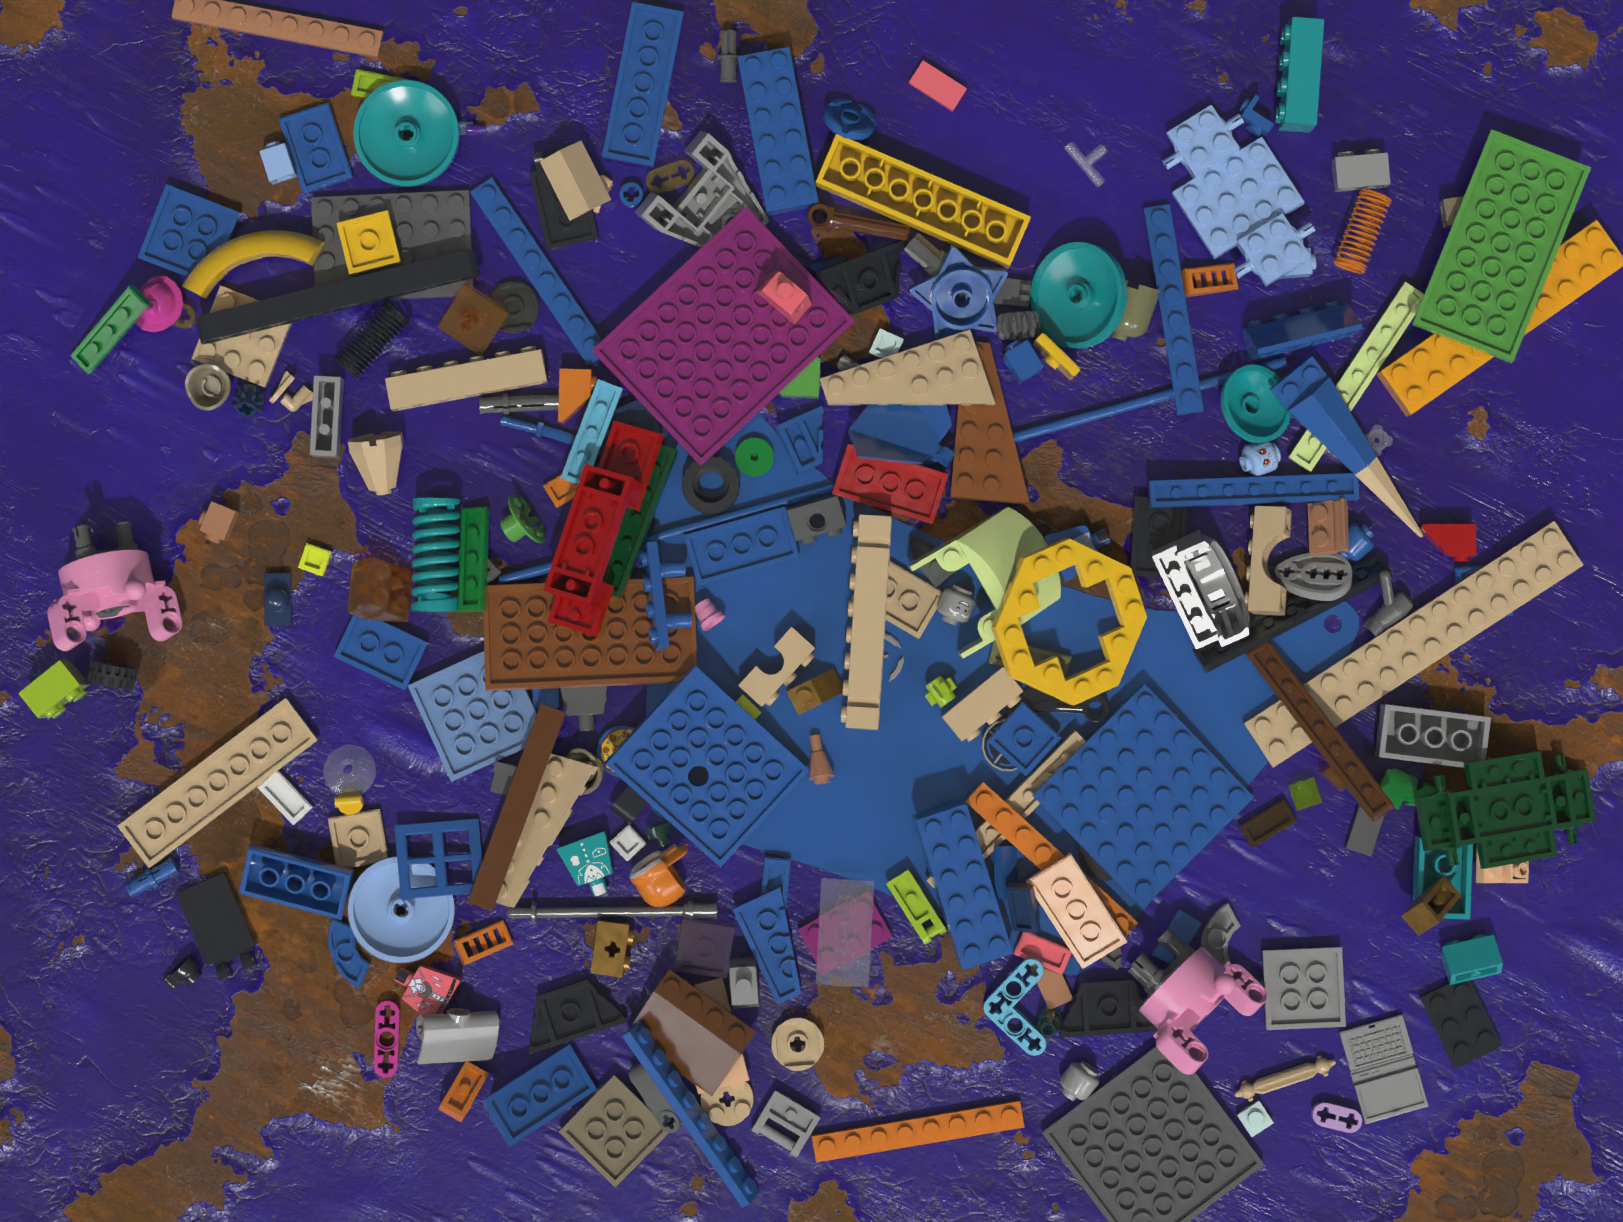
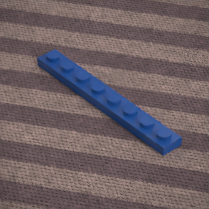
(538, 269)
(1173, 310)
(1252, 490)
(691, 1113)

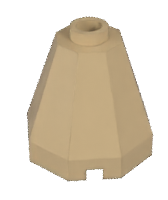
(378, 459)

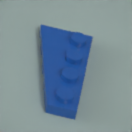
(769, 938)

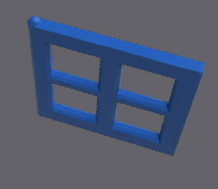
(438, 859)

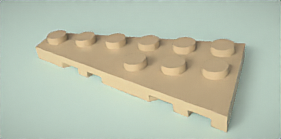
(925, 375)
(553, 803)

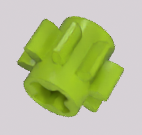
(940, 691)

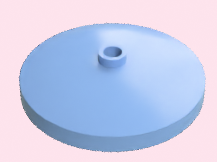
(392, 936)

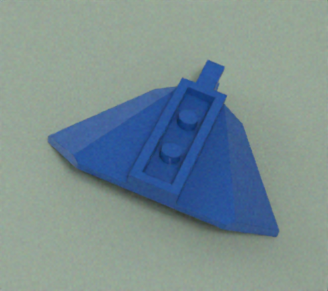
(902, 433)

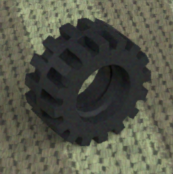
(112, 674)

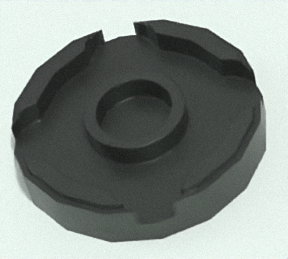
(521, 303)

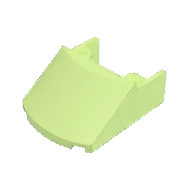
(993, 553)

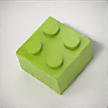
(54, 690)

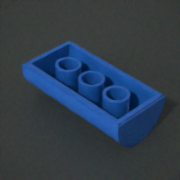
(296, 881)

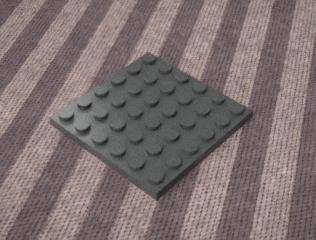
(1152, 1144)

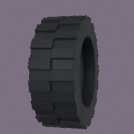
(711, 505)

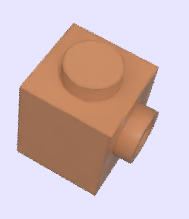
(218, 522)

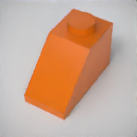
(574, 391)

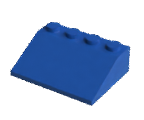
(1300, 331)

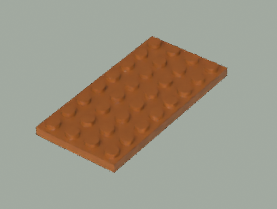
(531, 653)

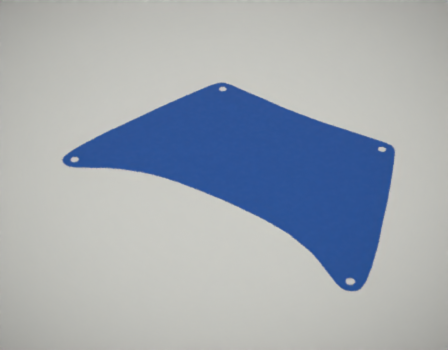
(915, 762)

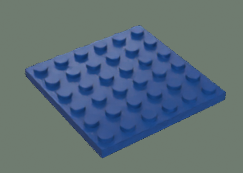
(1142, 796)

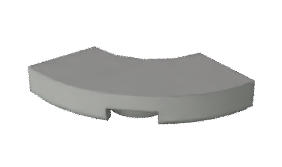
(1218, 933)

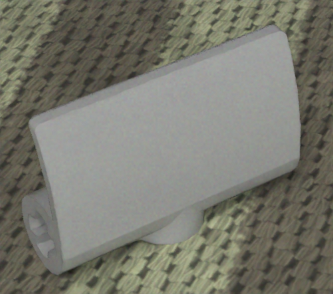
(457, 1036)

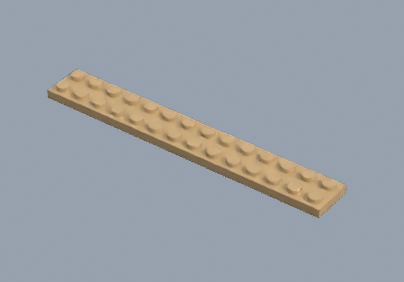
(1421, 638)

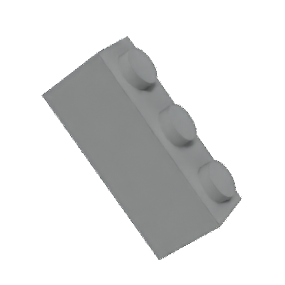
(327, 417)

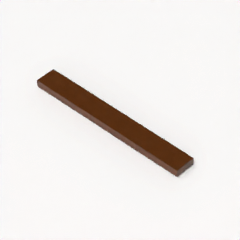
(1320, 731)
(516, 807)

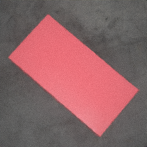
(937, 86)
(1051, 954)

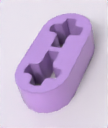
(1334, 1123)

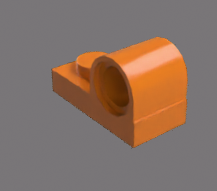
(463, 1091)

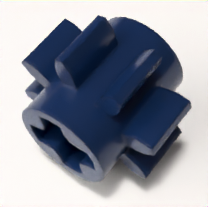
(248, 400)

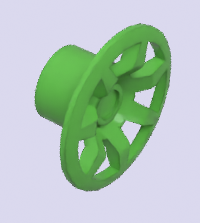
(519, 523)

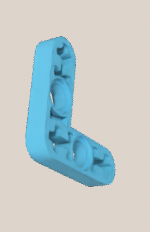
(1010, 1011)

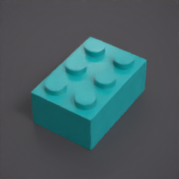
(1433, 864)

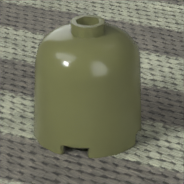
(1138, 312)

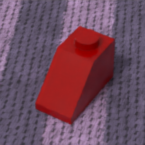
(1452, 539)

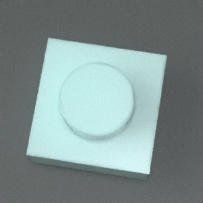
(885, 344)
(1254, 1118)

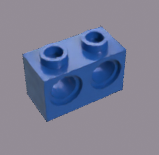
(1022, 361)

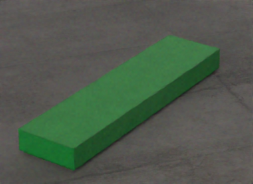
(110, 329)
(473, 559)

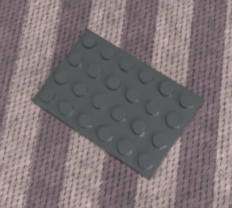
(422, 223)

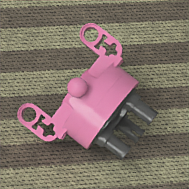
(110, 586)
(1187, 994)

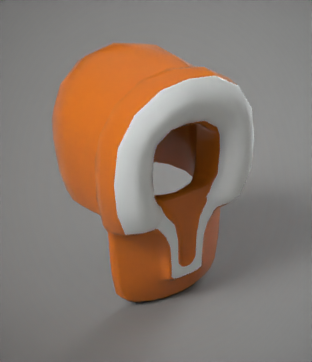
(657, 878)

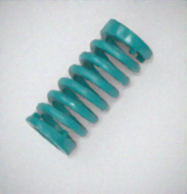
(438, 601)

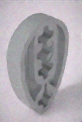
(1320, 589)

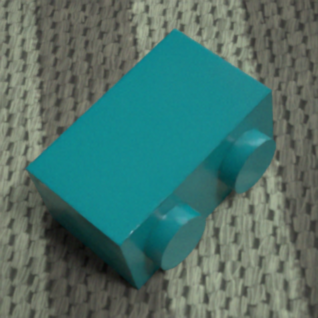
(1471, 959)

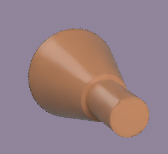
(820, 768)

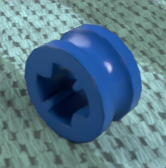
(625, 189)

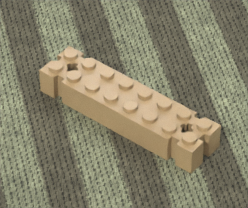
(868, 622)

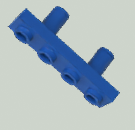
(655, 608)

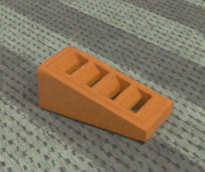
(1189, 289)
(461, 951)

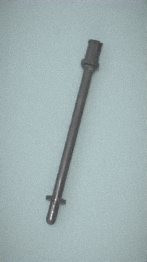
(687, 910)

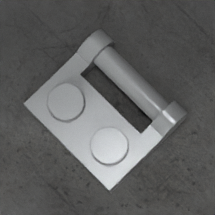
(791, 1116)

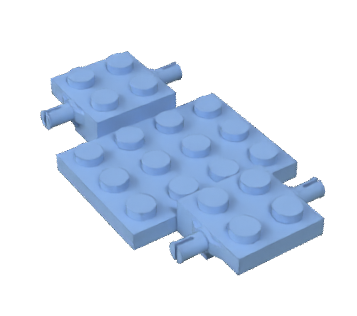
(1238, 196)

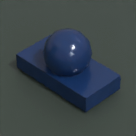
(277, 599)
(1023, 907)

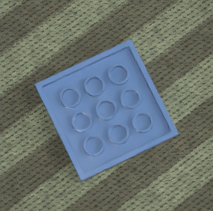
(467, 721)

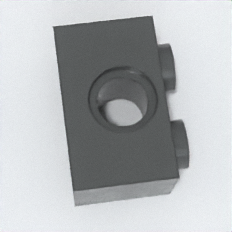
(828, 508)

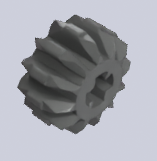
(1018, 325)

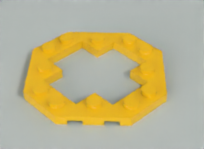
(1022, 599)

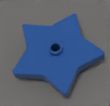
(955, 276)

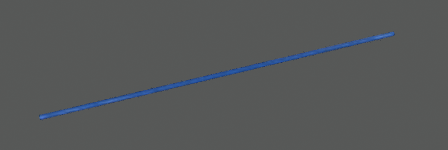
(827, 489)

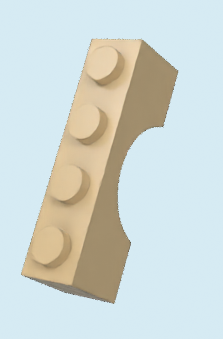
(1269, 528)

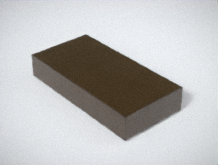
(1267, 823)

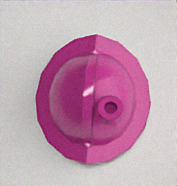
(165, 305)

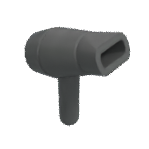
(1392, 609)

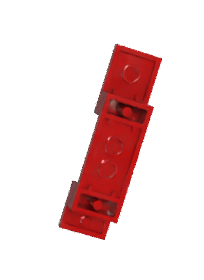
(594, 526)

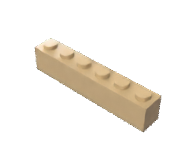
(467, 379)

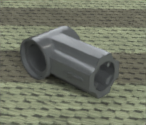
(925, 254)

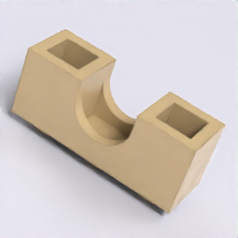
(795, 652)

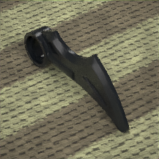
(1041, 702)

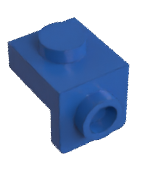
(1256, 123)

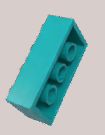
(1300, 74)

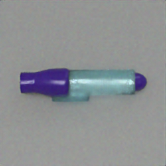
(469, 128)

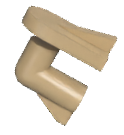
(291, 403)

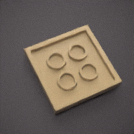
(245, 356)

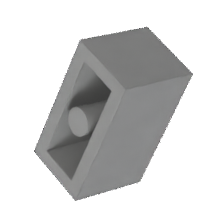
(1360, 171)

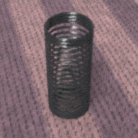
(388, 324)

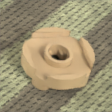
(809, 1053)
(727, 1115)

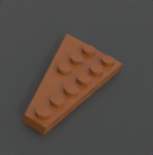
(985, 450)

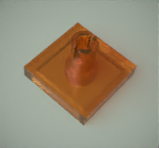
(473, 319)

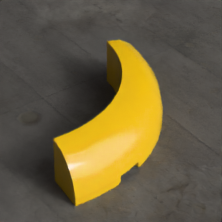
(248, 248)

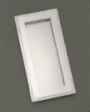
(285, 797)

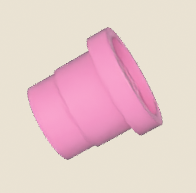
(708, 614)

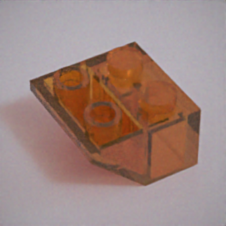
(379, 591)

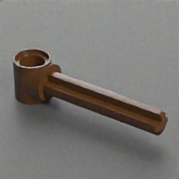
(857, 224)

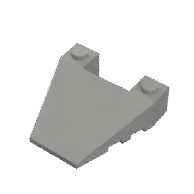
(708, 201)

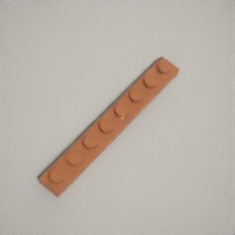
(280, 26)

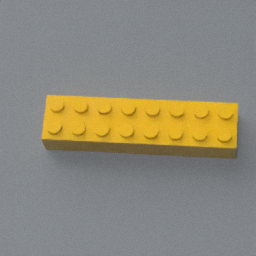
(922, 201)

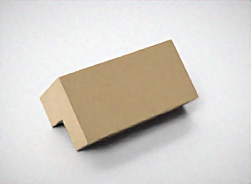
(575, 180)

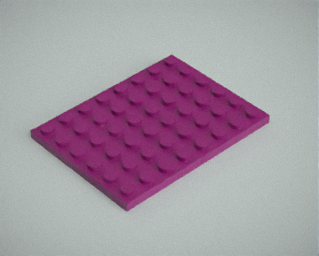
(710, 347)

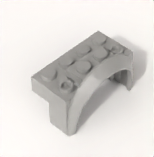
(1216, 583)

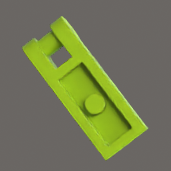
(916, 905)

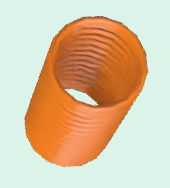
(1350, 264)

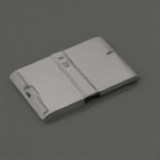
(1383, 1069)

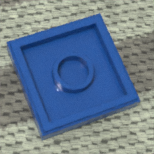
(1024, 739)

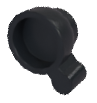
(184, 972)

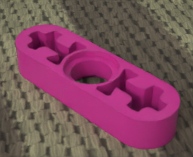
(393, 1058)

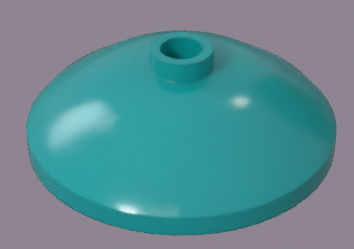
(1265, 415)

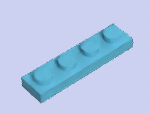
(592, 430)

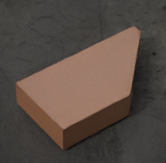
(1053, 988)

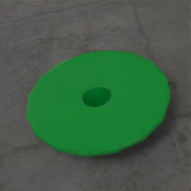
(754, 457)

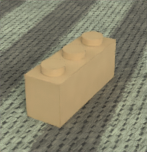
(983, 705)

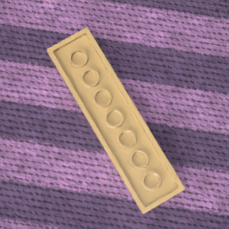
(217, 783)

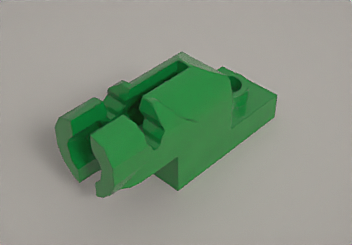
(1402, 787)

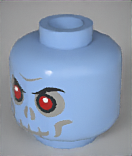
(1260, 458)

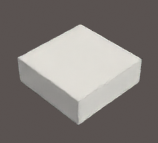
(628, 842)

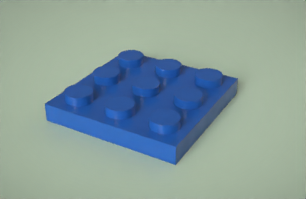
(186, 230)

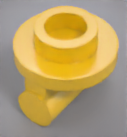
(349, 804)

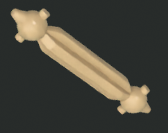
(1285, 1078)

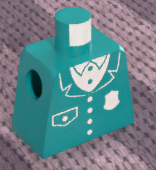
(589, 861)

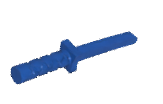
(538, 429)

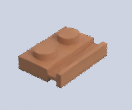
(1328, 527)

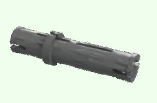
(518, 403)

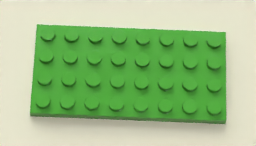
(1501, 246)

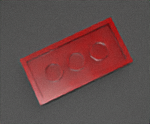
(891, 485)

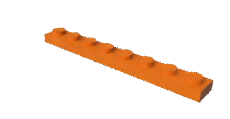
(1032, 843)
(918, 1131)

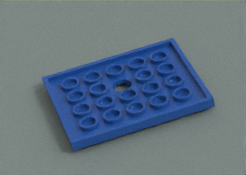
(707, 729)

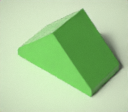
(805, 384)

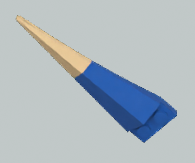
(1321, 410)

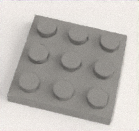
(1303, 988)

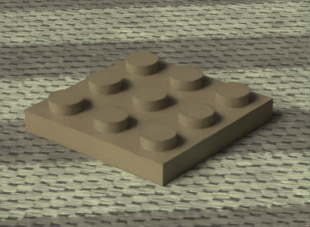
(614, 1131)

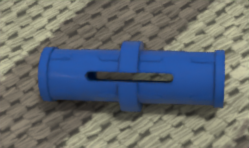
(151, 877)

